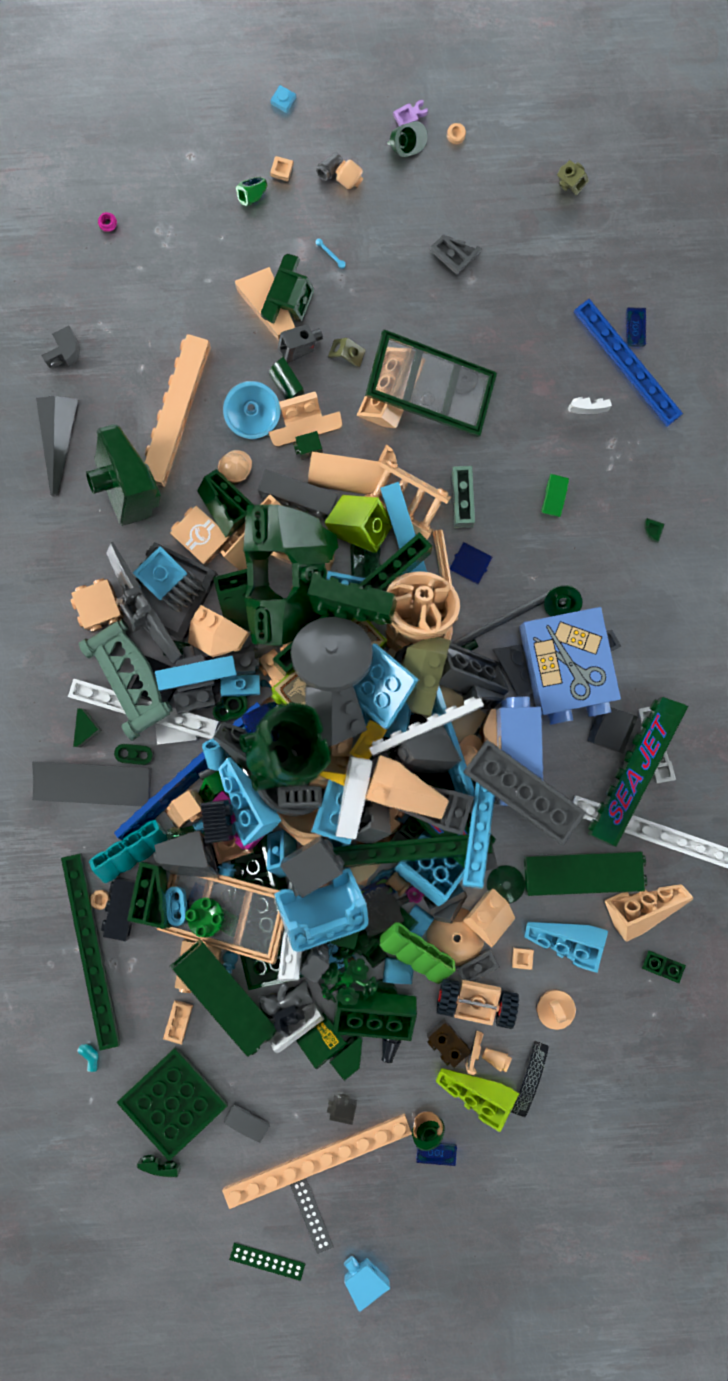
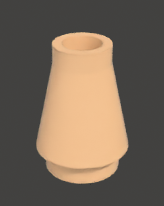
(497, 1059)

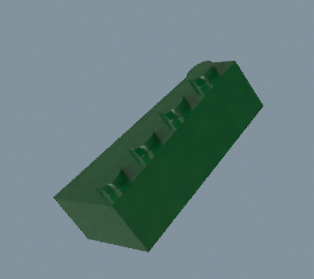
(351, 600)

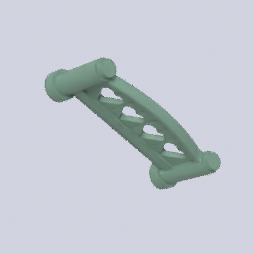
(139, 716)

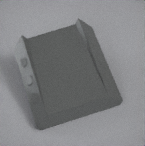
(612, 730)

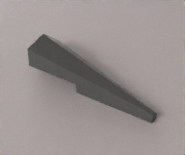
(56, 424)

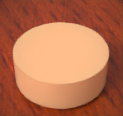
(456, 133)
(99, 899)

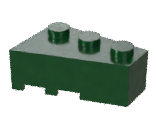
(224, 502)

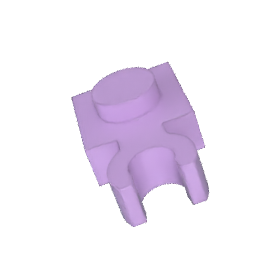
(409, 114)

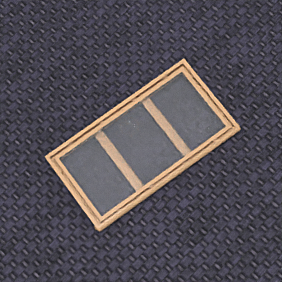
(250, 911)

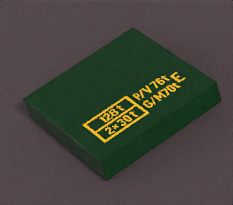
(320, 1042)

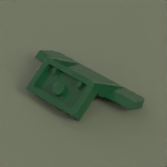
(288, 291)

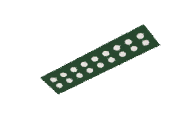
(267, 1261)

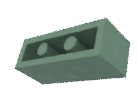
(463, 496)

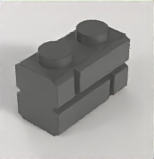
(315, 962)

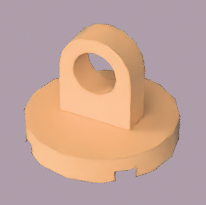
(556, 1009)

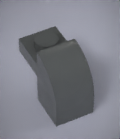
(67, 349)

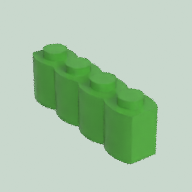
(416, 952)

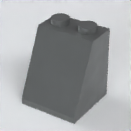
(428, 753)
(187, 856)

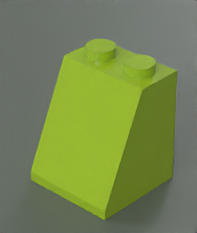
(360, 521)

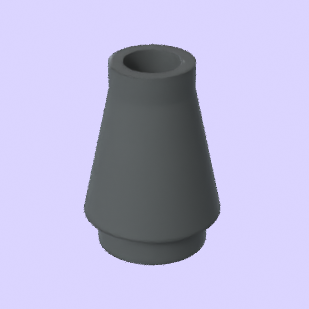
(329, 166)

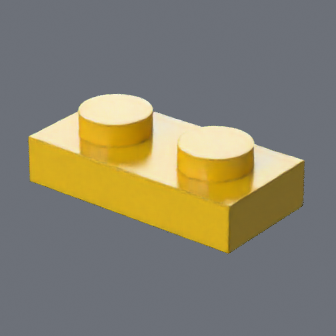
(363, 744)

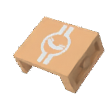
(199, 535)

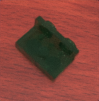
(363, 561)

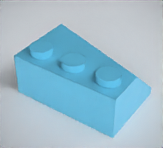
(432, 877)

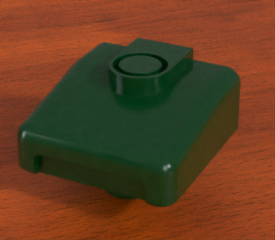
(123, 476)

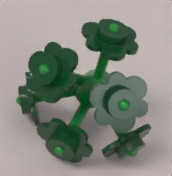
(353, 973)

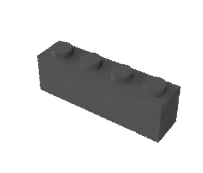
(297, 494)

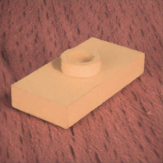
(178, 1022)

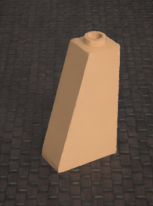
(254, 291)

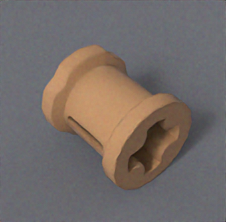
(397, 883)

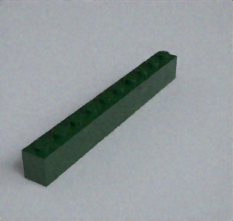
(398, 564)

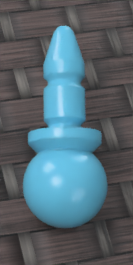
(229, 960)

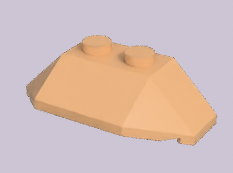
(215, 633)

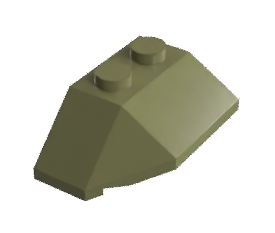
(426, 663)

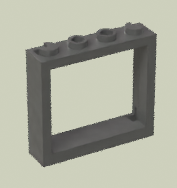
(208, 583)

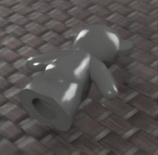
(285, 998)

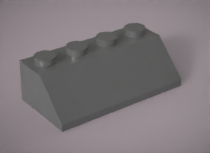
(467, 668)

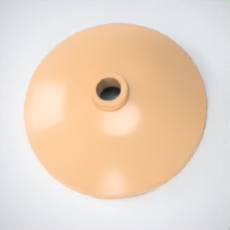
(442, 933)

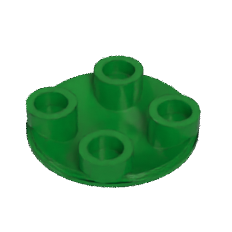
(205, 917)

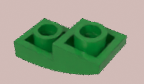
(555, 495)

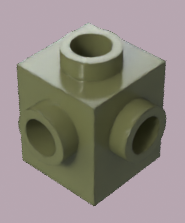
(572, 177)

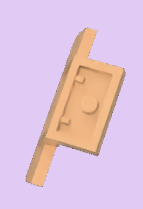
(301, 417)

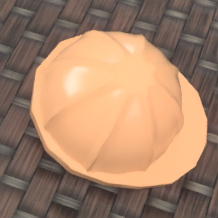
(235, 466)

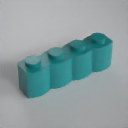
(126, 853)

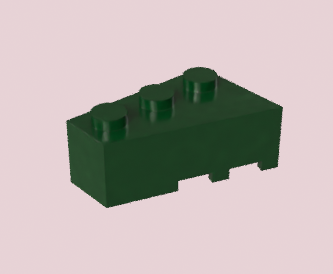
(148, 896)

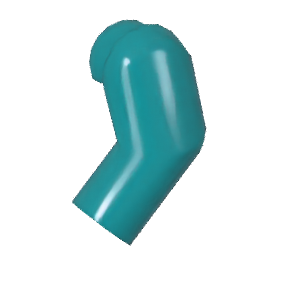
(89, 1054)

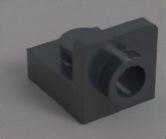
(286, 1017)

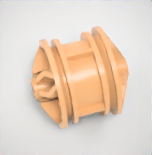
(423, 610)

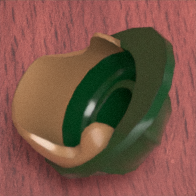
(427, 1131)

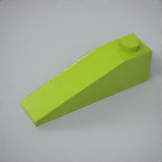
(487, 1098)

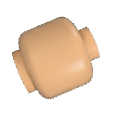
(349, 174)

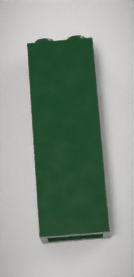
(584, 873)
(223, 998)

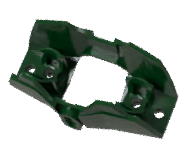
(308, 548)

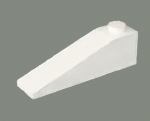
(353, 797)

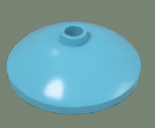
(255, 422)

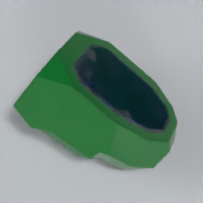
(251, 190)

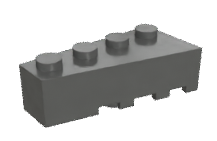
(373, 822)

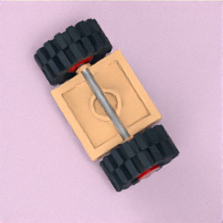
(478, 1003)

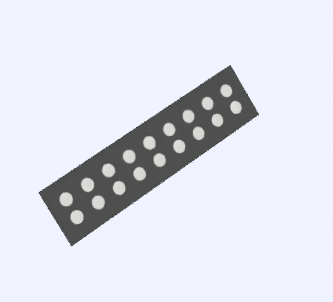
(311, 1215)

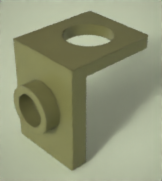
(348, 350)

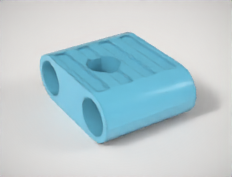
(423, 918)
(397, 971)

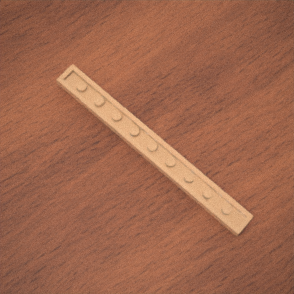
(317, 1161)

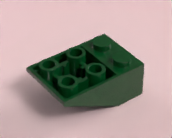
(231, 594)

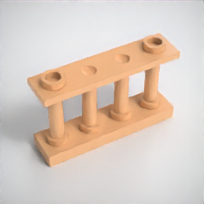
(439, 494)

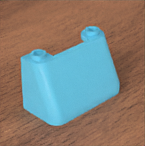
(324, 913)

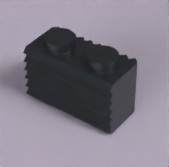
(218, 821)

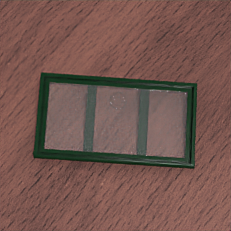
(430, 383)

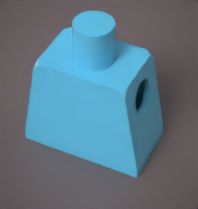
(364, 1282)

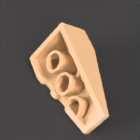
(401, 789)

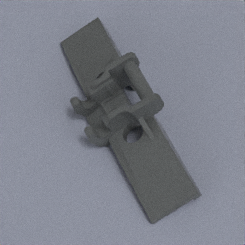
(146, 615)

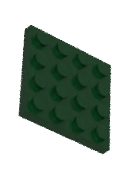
(172, 1103)

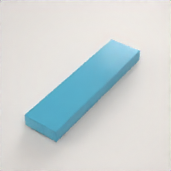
(195, 673)

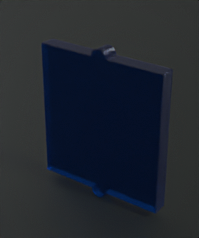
(470, 563)

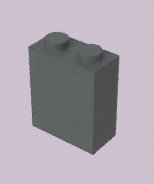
(312, 866)

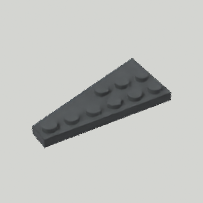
(515, 666)

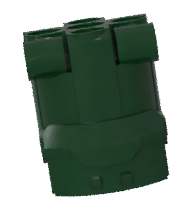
(292, 727)

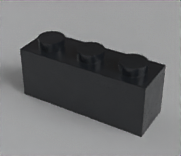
(118, 908)

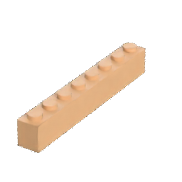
(176, 407)

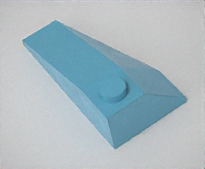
(252, 814)
(577, 942)

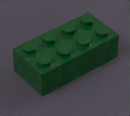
(377, 1017)

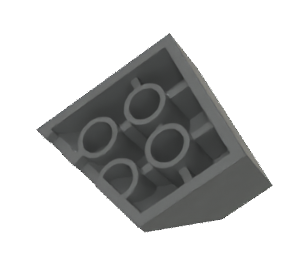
(338, 713)

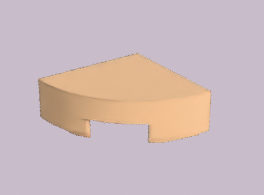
(388, 454)

